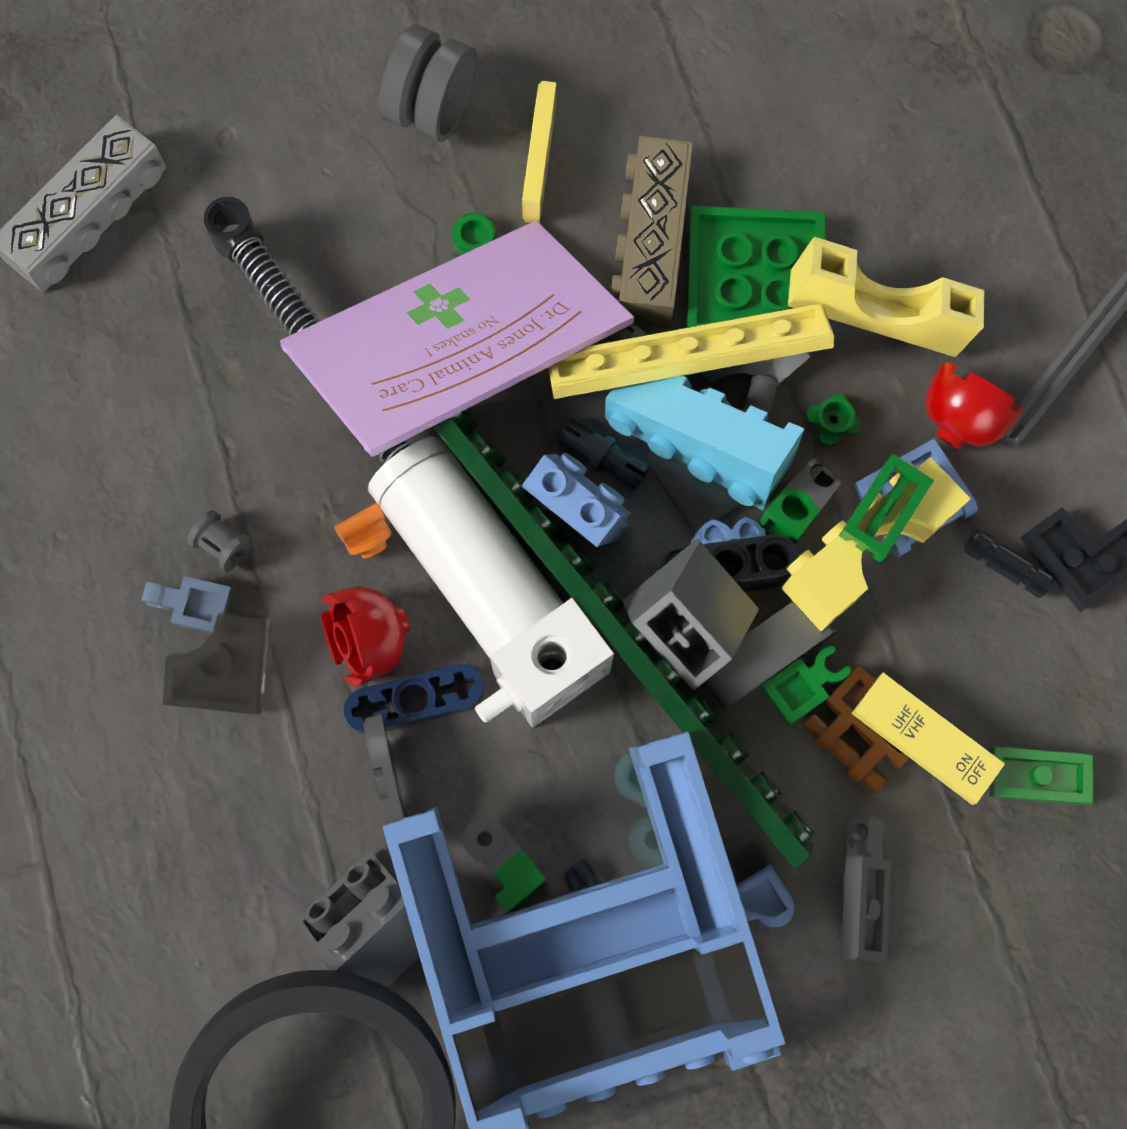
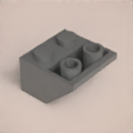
(692, 613)
(362, 924)

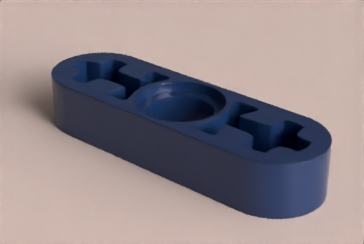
(423, 680)

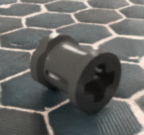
(219, 540)

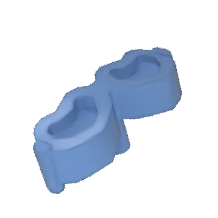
(717, 531)

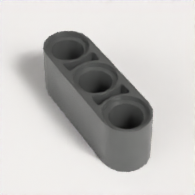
(765, 653)

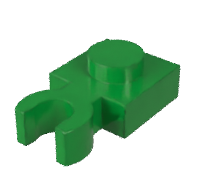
(800, 688)

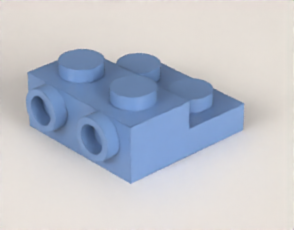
(586, 507)

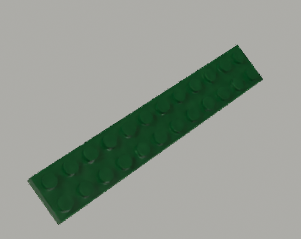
(602, 606)

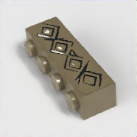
(654, 229)

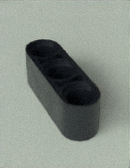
(747, 557)

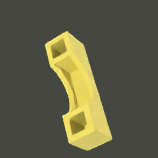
(932, 316)
(834, 577)

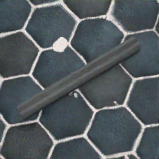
(1069, 361)

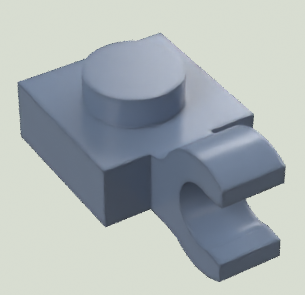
(193, 605)

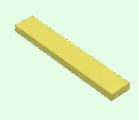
(692, 350)

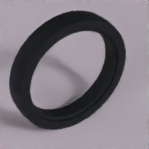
(318, 993)

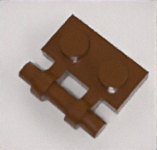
(829, 737)

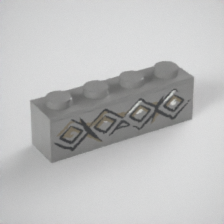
(80, 203)

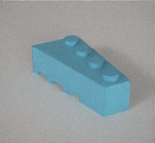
(708, 435)

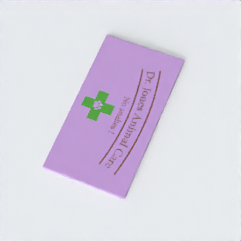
(454, 336)

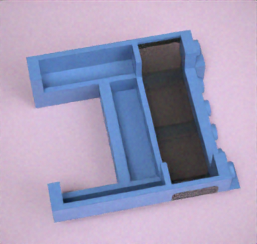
(597, 979)

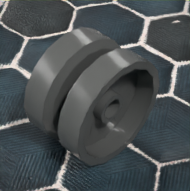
(427, 82)

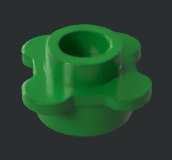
(837, 407)

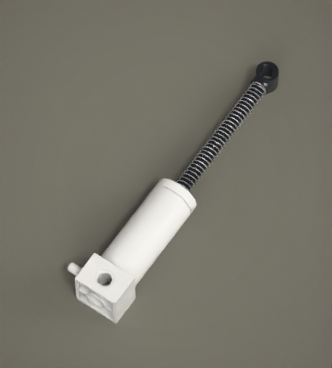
(452, 531)

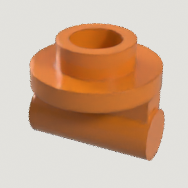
(365, 532)

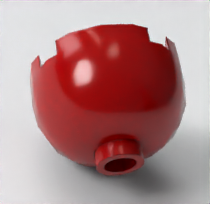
(969, 409)
(364, 632)

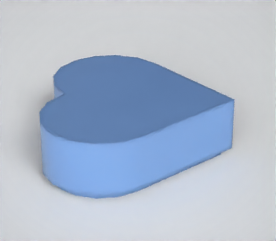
(766, 898)

